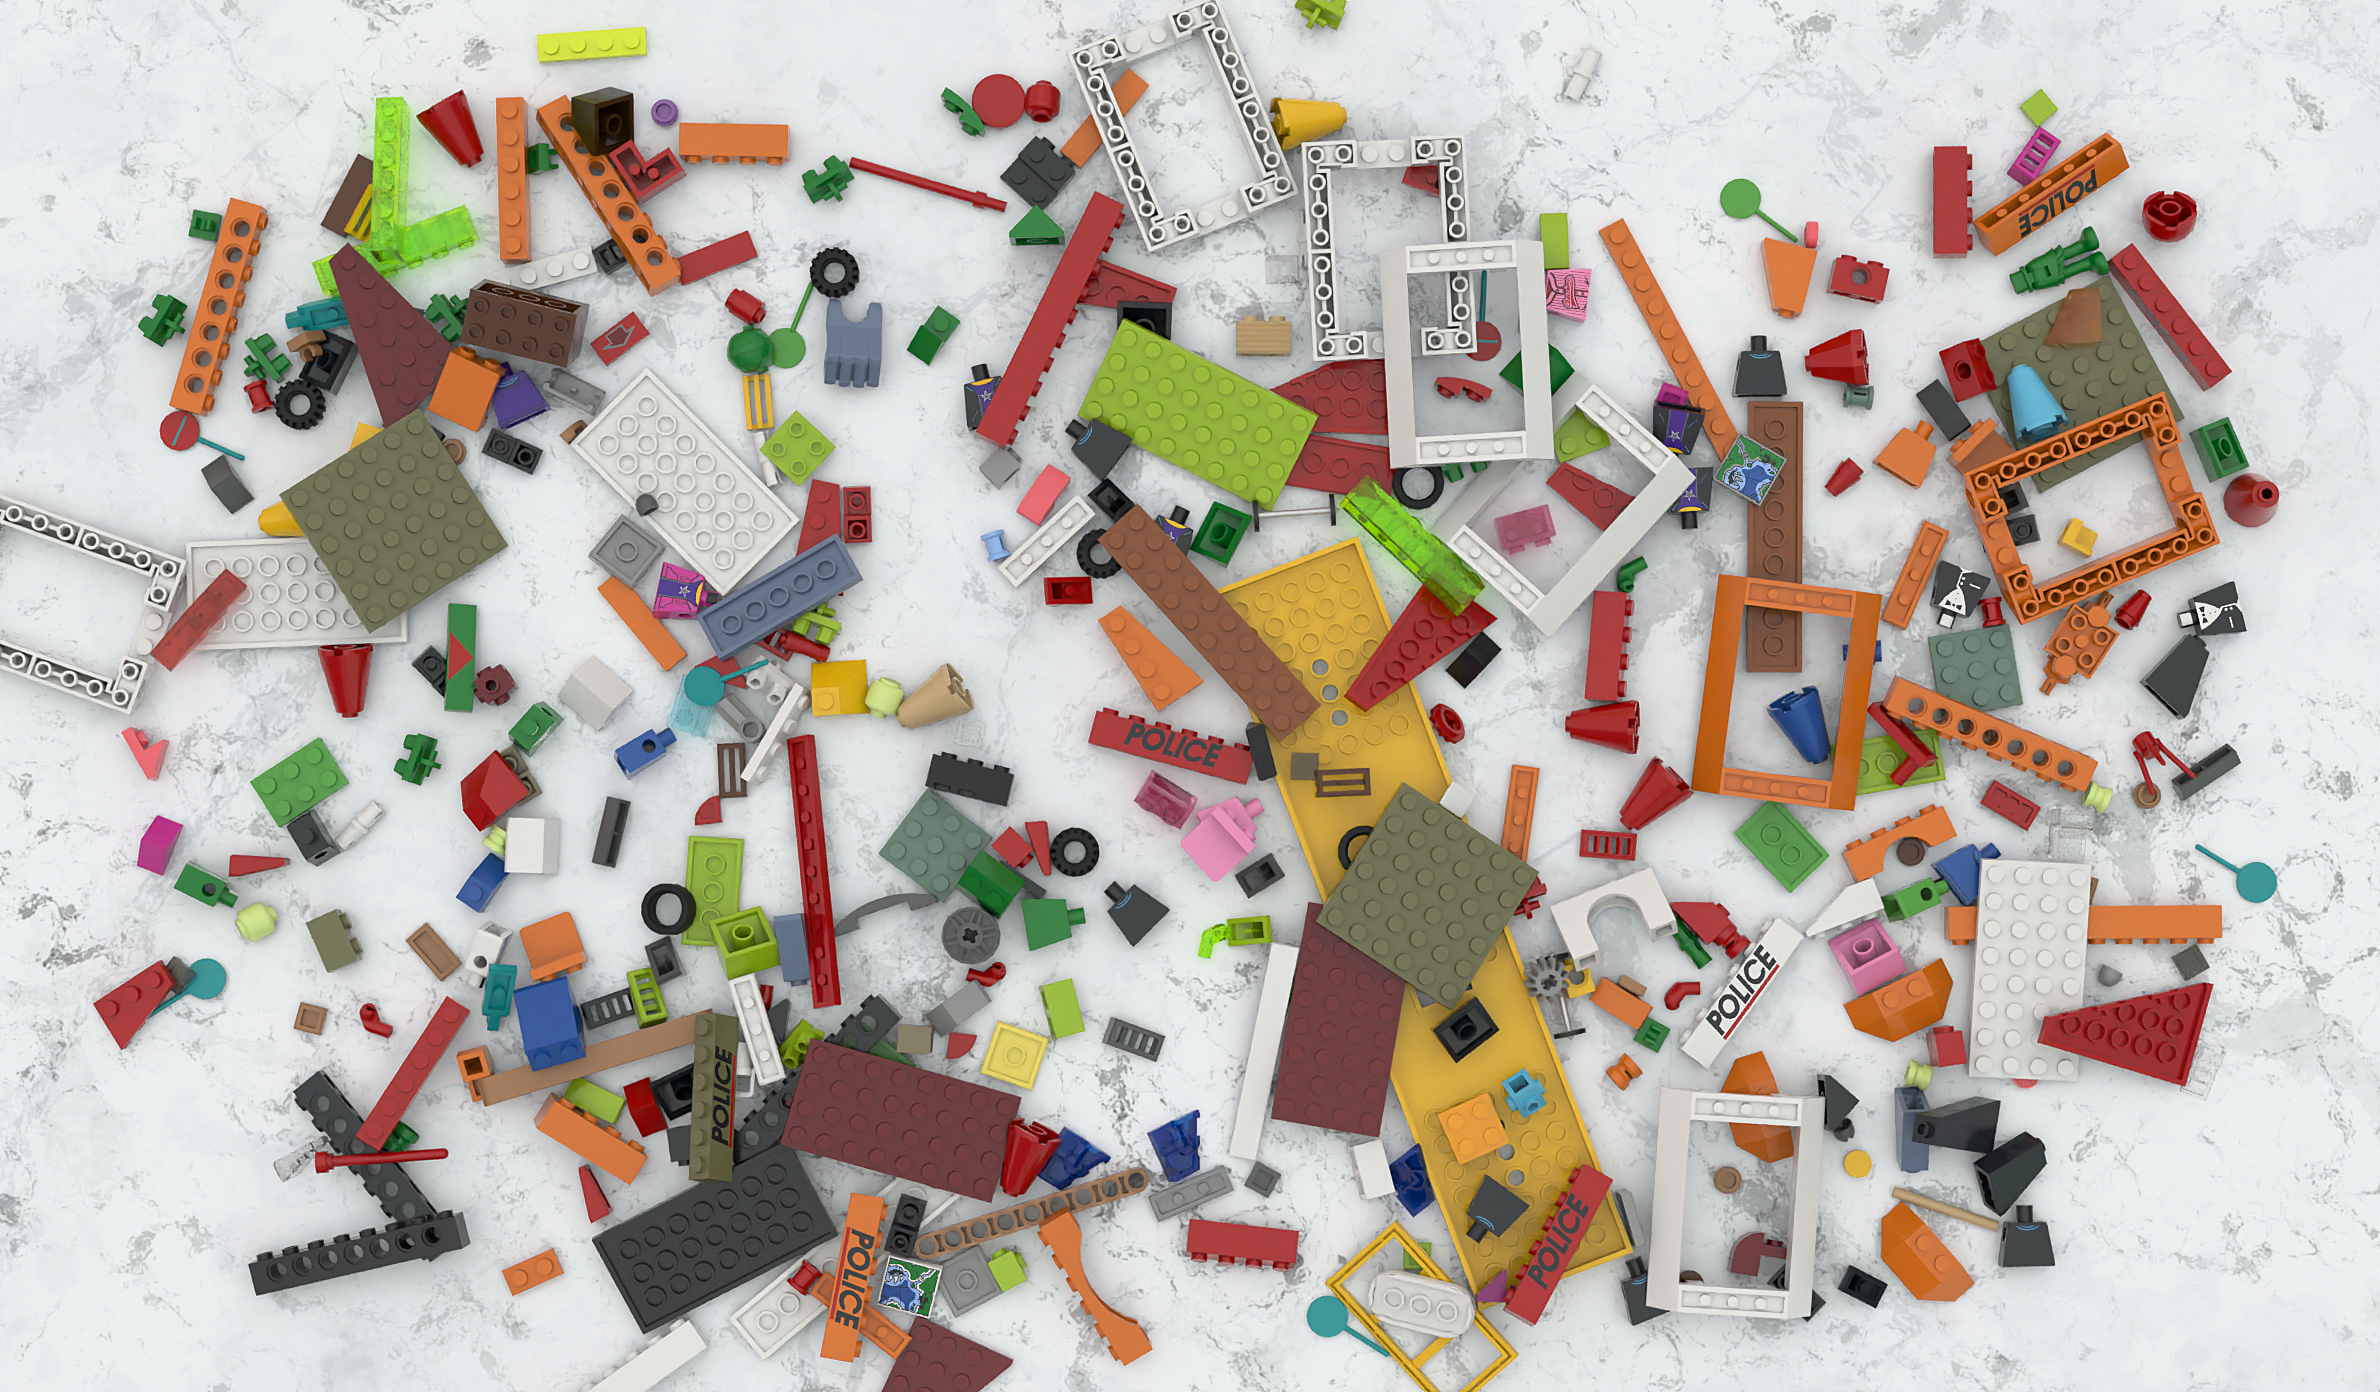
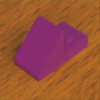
(1494, 1289)

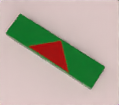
(460, 658)

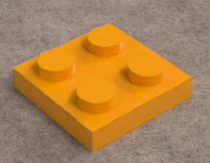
(1473, 1128)

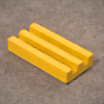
(356, 215)
(760, 425)

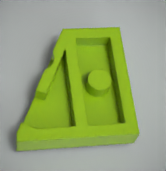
(1578, 438)

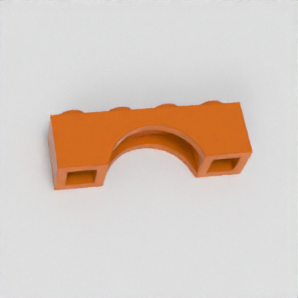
(1867, 857)

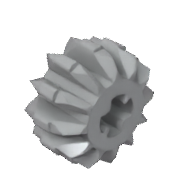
(1549, 987)

